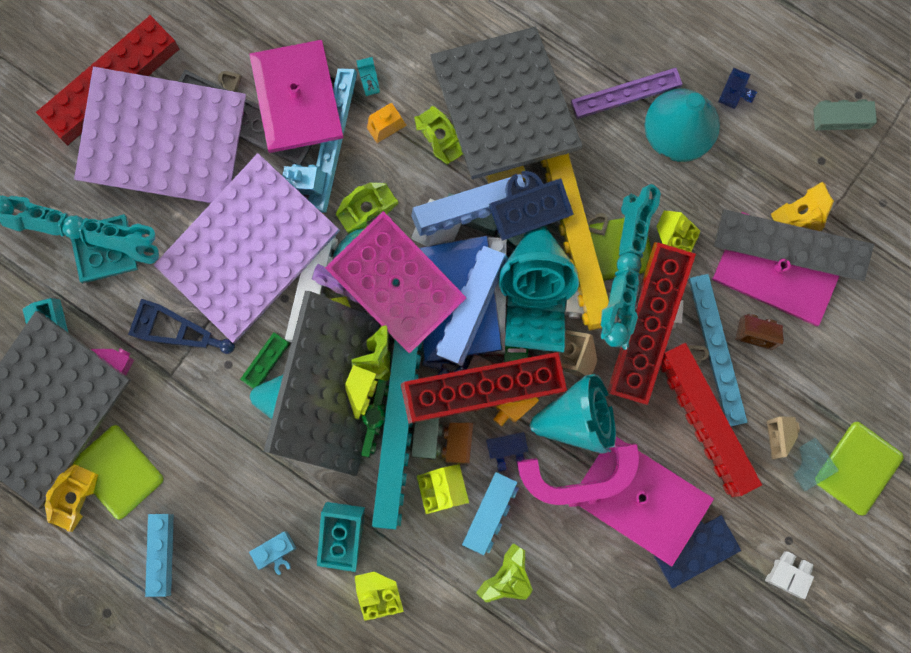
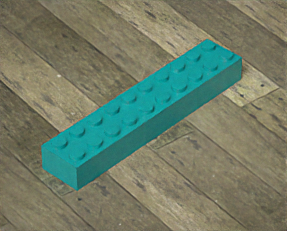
(395, 441)

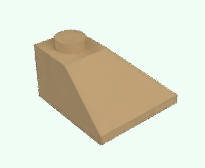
(579, 354)
(782, 435)

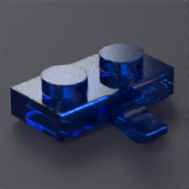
(736, 88)

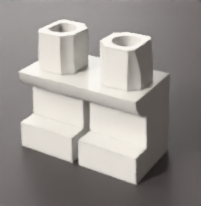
(789, 578)

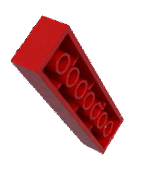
(137, 53)
(656, 312)
(483, 387)
(709, 422)

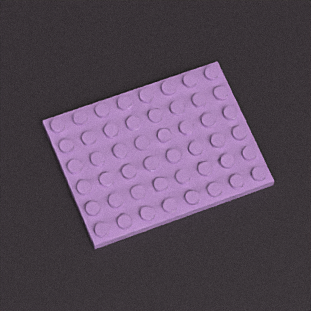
(159, 135)
(246, 248)

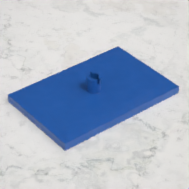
(455, 262)

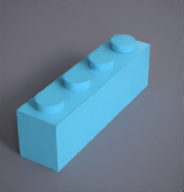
(489, 514)
(159, 555)

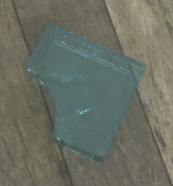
(814, 466)

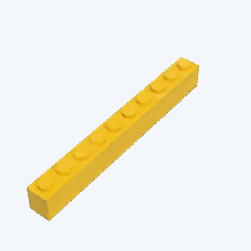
(579, 244)

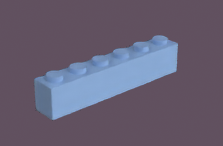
(459, 207)
(469, 314)

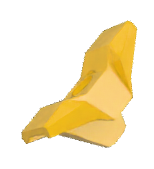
(818, 204)
(74, 480)

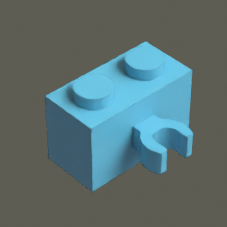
(305, 179)
(273, 551)

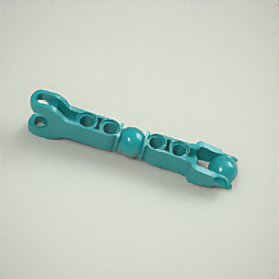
(95, 232)
(626, 282)

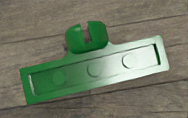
(374, 418)

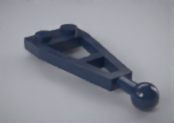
(145, 320)

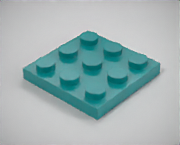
(100, 262)
(535, 329)

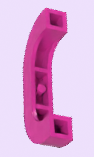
(622, 476)

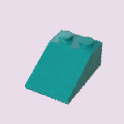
(340, 536)

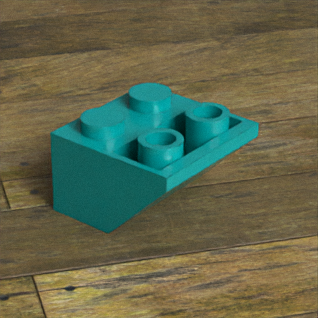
(50, 308)

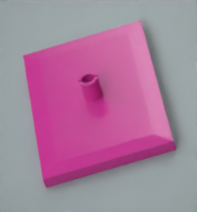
(295, 96)
(791, 290)
(414, 304)
(665, 517)

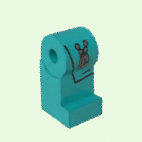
(368, 76)

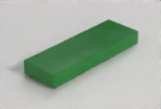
(265, 361)

